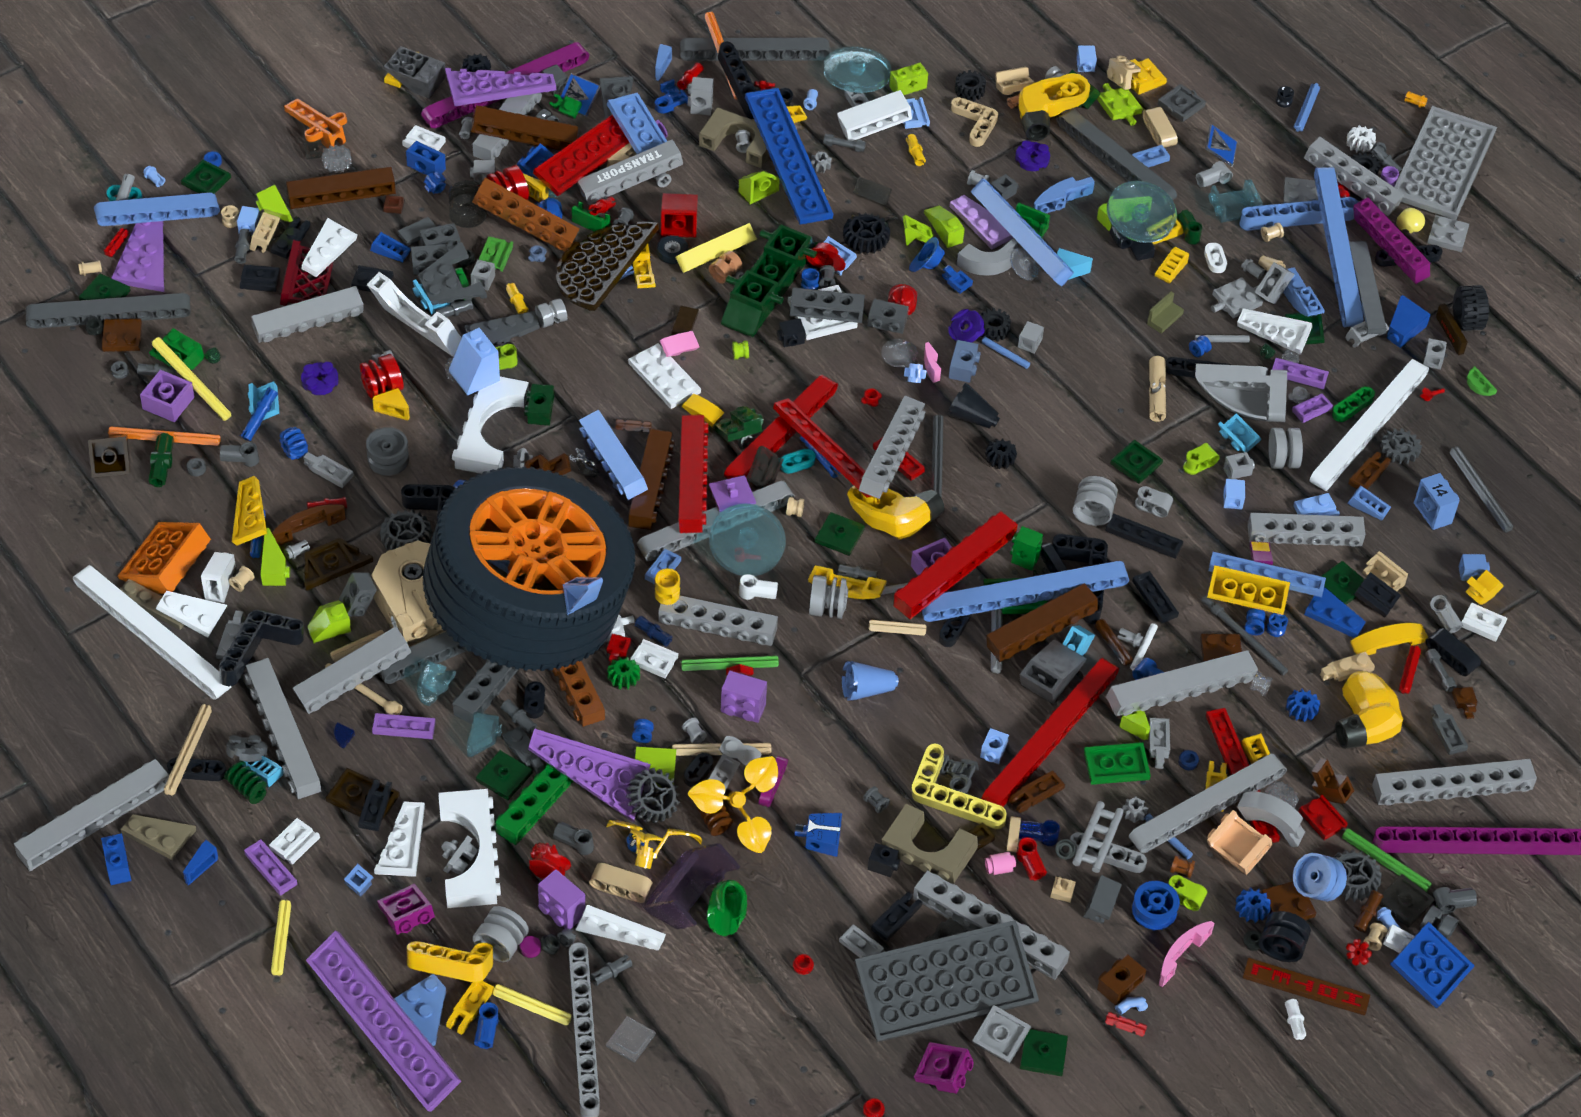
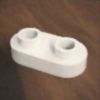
(1215, 257)

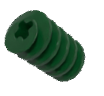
(246, 782)

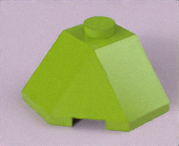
(758, 186)
(273, 204)
(329, 622)

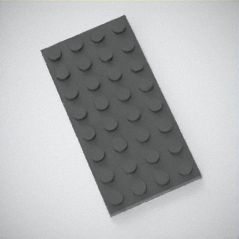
(945, 980)

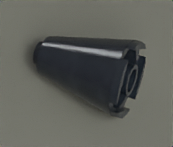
(973, 408)

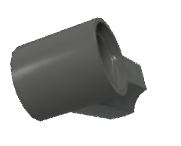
(245, 453)
(574, 838)
(1449, 900)

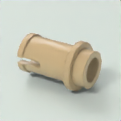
(91, 267)

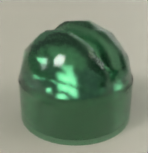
(1268, 351)
(212, 355)

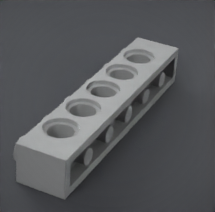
(1354, 175)
(1306, 529)
(720, 620)

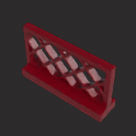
(291, 277)

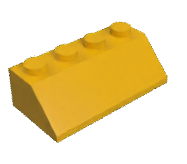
(1248, 590)

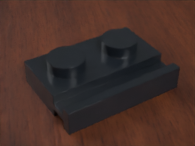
(365, 275)
(260, 278)
(1377, 594)

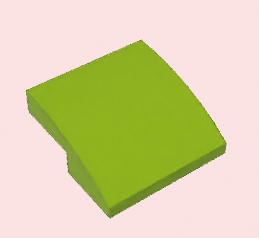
(659, 759)

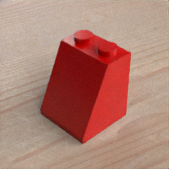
(679, 215)

